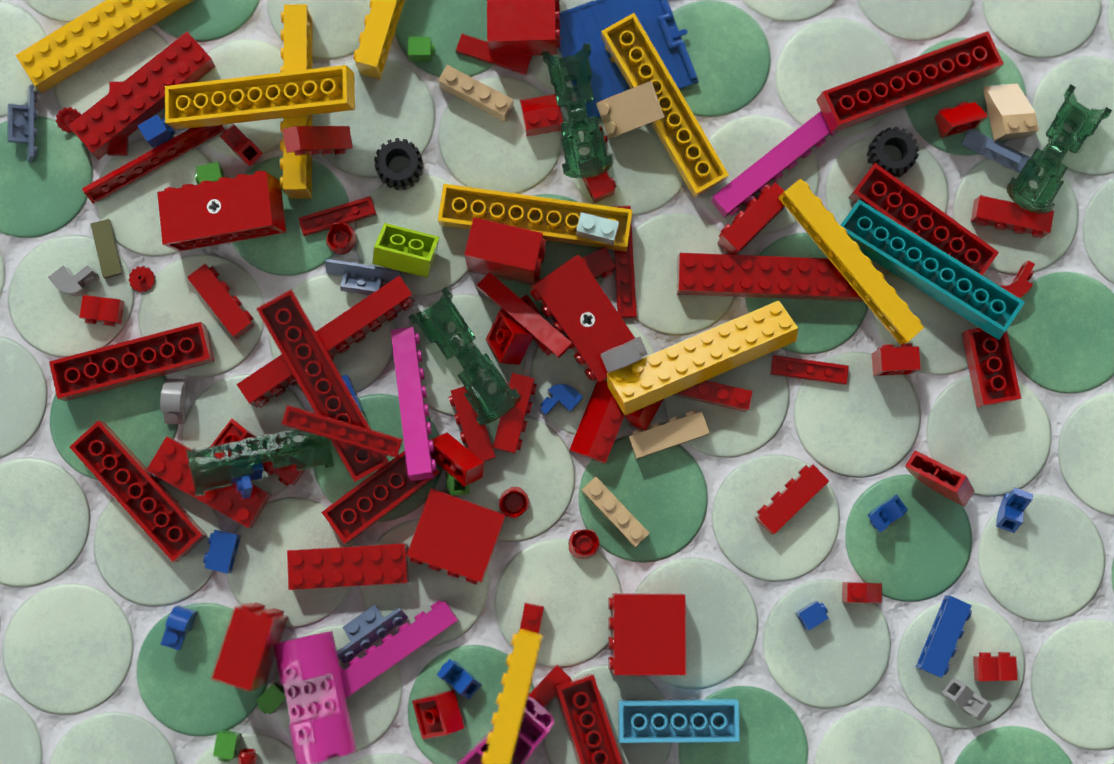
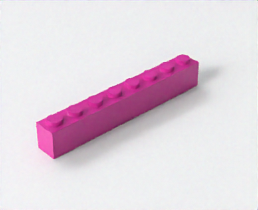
(772, 165)
(412, 406)
(397, 646)

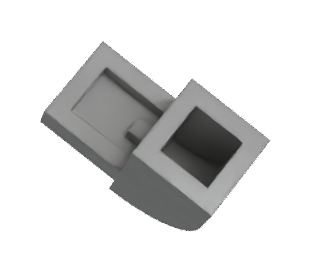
(73, 284)
(624, 354)
(172, 401)
(966, 699)

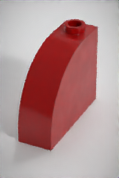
(940, 478)

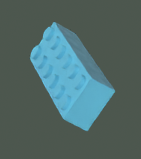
(678, 720)

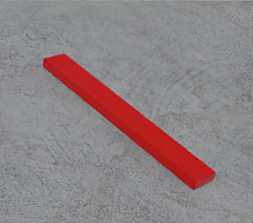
(150, 161)

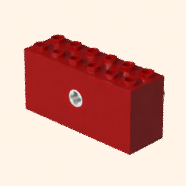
(221, 211)
(567, 298)

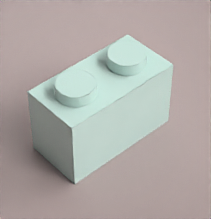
(597, 228)

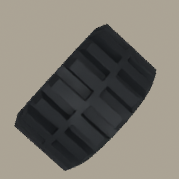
(898, 139)
(395, 149)

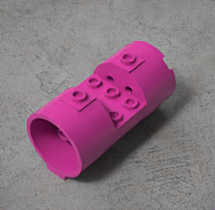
(315, 698)

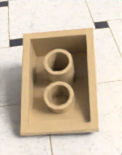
(630, 110)
(1009, 112)

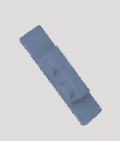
(21, 123)
(995, 150)
(360, 277)
(367, 629)

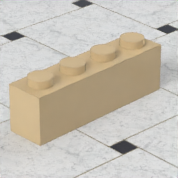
(476, 93)
(668, 435)
(615, 511)

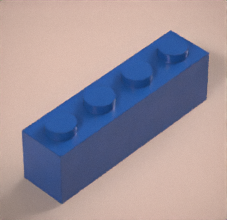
(943, 636)

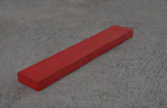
(625, 278)
(524, 315)
(341, 431)

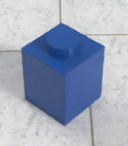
(812, 615)

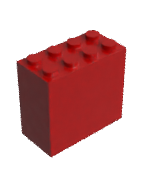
(523, 27)
(505, 251)
(456, 536)
(647, 634)
(248, 646)

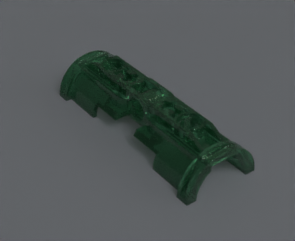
(578, 68)
(1083, 124)
(434, 326)
(217, 473)

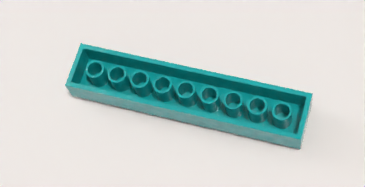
(932, 270)

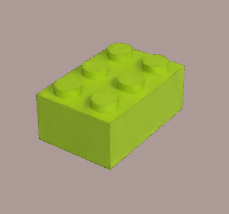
(405, 250)

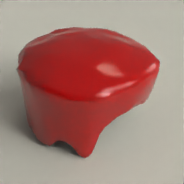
(341, 238)
(514, 502)
(583, 544)

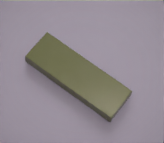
(106, 248)

